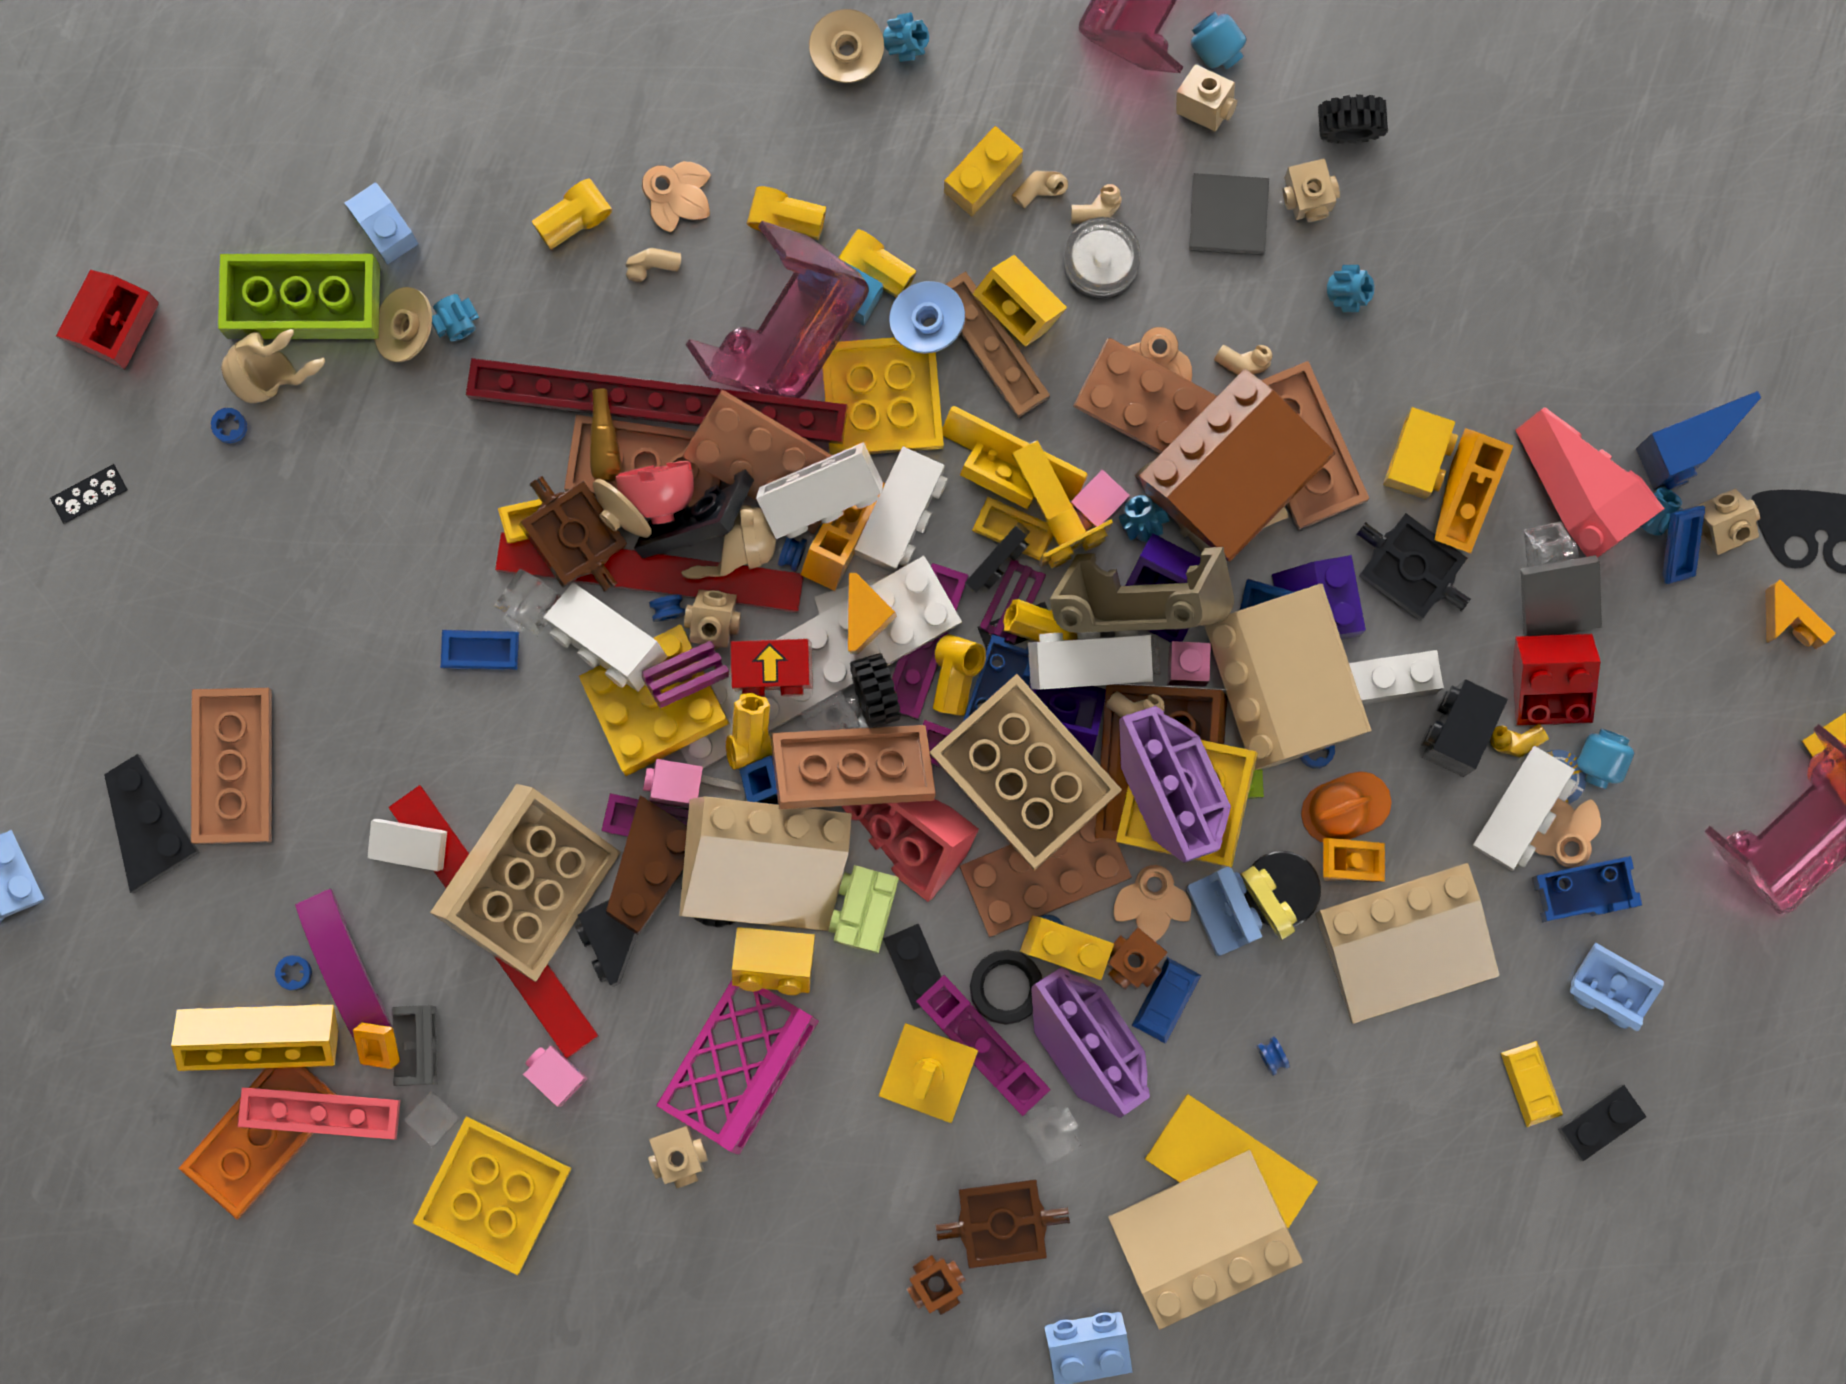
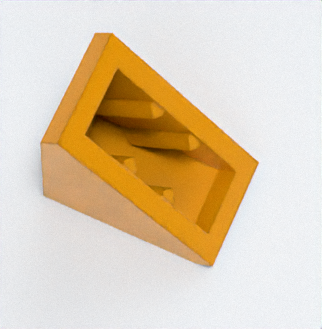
(866, 614)

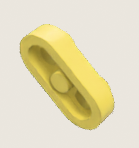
(1278, 915)

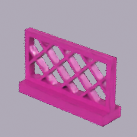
(760, 1088)

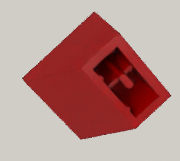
(108, 317)
(1555, 679)

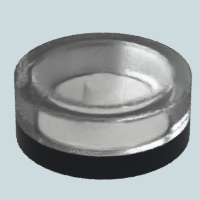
(1102, 257)

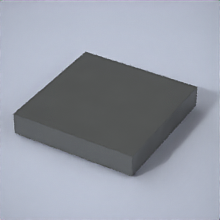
(1229, 213)
(1561, 597)

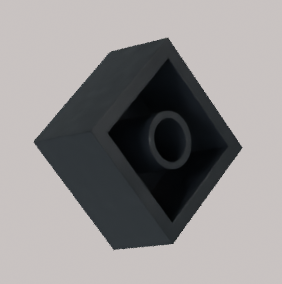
(1463, 728)

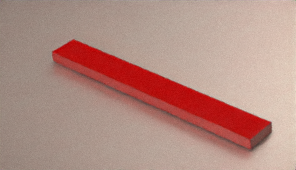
(664, 576)
(547, 995)

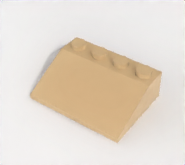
(1288, 677)
(1025, 772)
(763, 863)
(526, 881)
(1408, 943)
(1205, 1239)

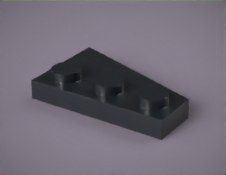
(707, 518)
(146, 824)

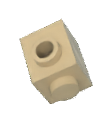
(1206, 98)

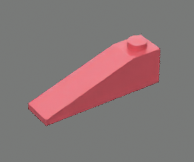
(1589, 490)
(919, 838)

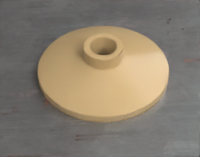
(842, 29)
(403, 324)
(619, 510)

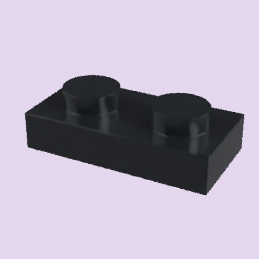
(989, 572)
(913, 962)
(1602, 1122)

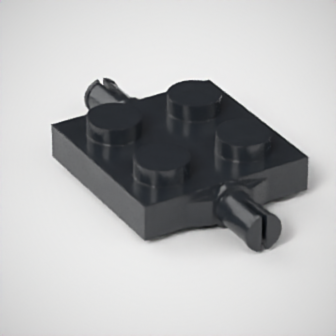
(1413, 567)

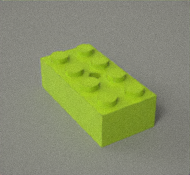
(263, 289)

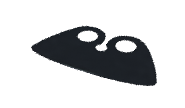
(1802, 515)

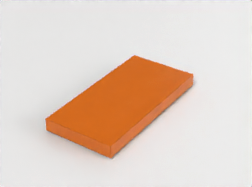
(241, 1162)

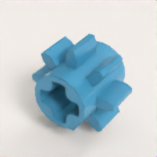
(906, 37)
(1350, 288)
(454, 317)
(1143, 518)
(1660, 522)

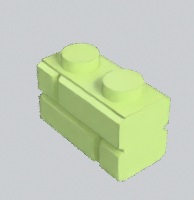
(864, 909)

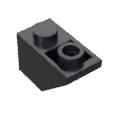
(609, 940)

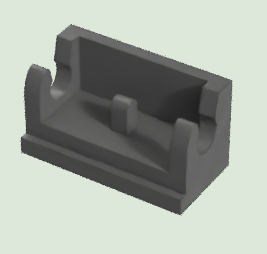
(416, 1045)

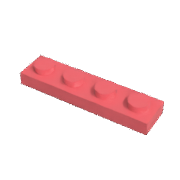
(319, 1113)

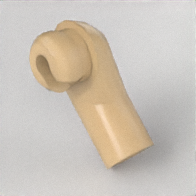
(1042, 184)

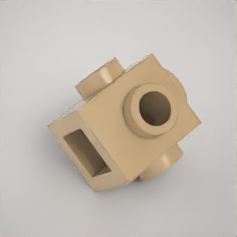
(1310, 190)
(1729, 521)
(712, 618)
(664, 1148)

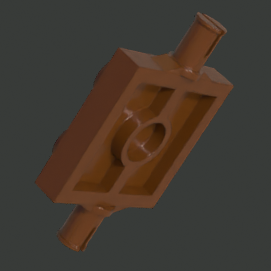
(571, 534)
(1002, 1223)

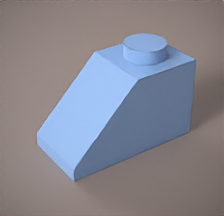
(382, 223)

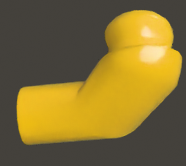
(1517, 744)

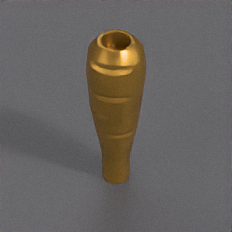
(604, 448)

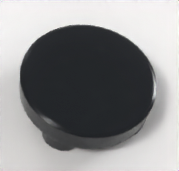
(1294, 881)

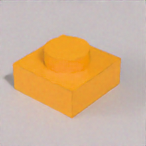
(376, 1045)

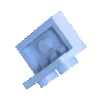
(17, 882)
(1225, 911)
(1615, 987)
(1088, 1348)

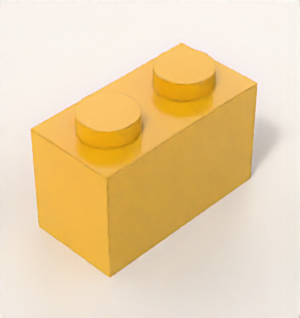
(983, 171)
(1019, 300)
(1420, 454)
(1066, 947)
(773, 960)

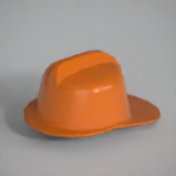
(1346, 807)

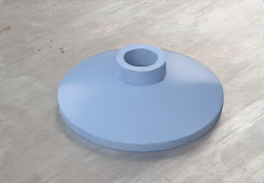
(923, 302)

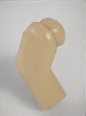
(1103, 206)
(649, 259)
(1253, 361)
(1123, 706)

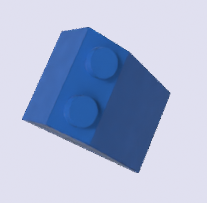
(1680, 449)

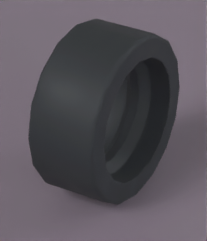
(977, 982)

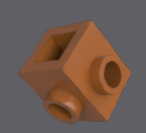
(1146, 950)
(936, 1300)

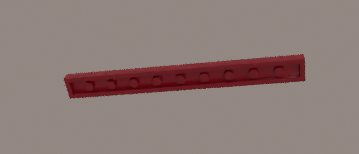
(644, 398)

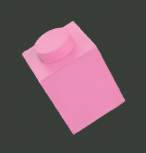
(1099, 501)
(1189, 664)
(672, 782)
(554, 1075)

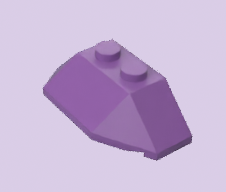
(1173, 784)
(1090, 1042)

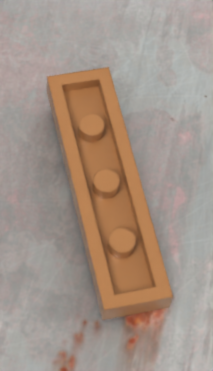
(998, 352)

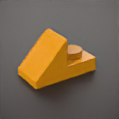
(1787, 609)
(1353, 860)

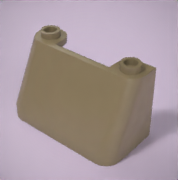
(1096, 602)

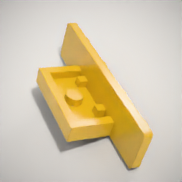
(992, 459)

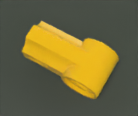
(580, 208)
(793, 214)
(869, 256)
(1031, 620)
(959, 662)
(750, 731)

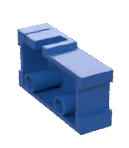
(992, 678)
(1587, 890)

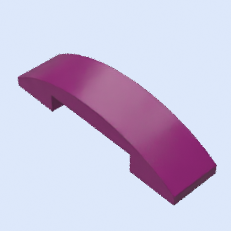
(340, 962)
(994, 1057)

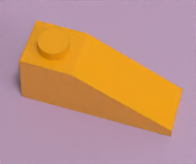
(1470, 488)
(835, 546)

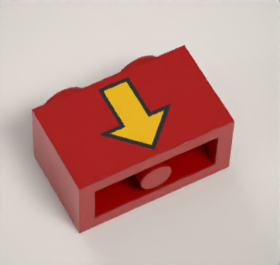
(772, 666)

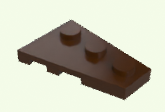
(648, 865)

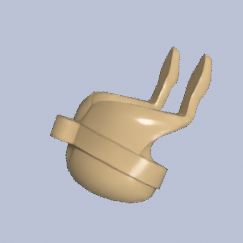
(258, 370)
(747, 543)

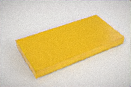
(1202, 1139)

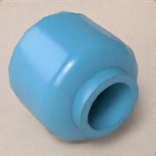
(1218, 41)
(1605, 758)

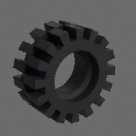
(1352, 119)
(875, 690)

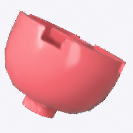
(658, 490)

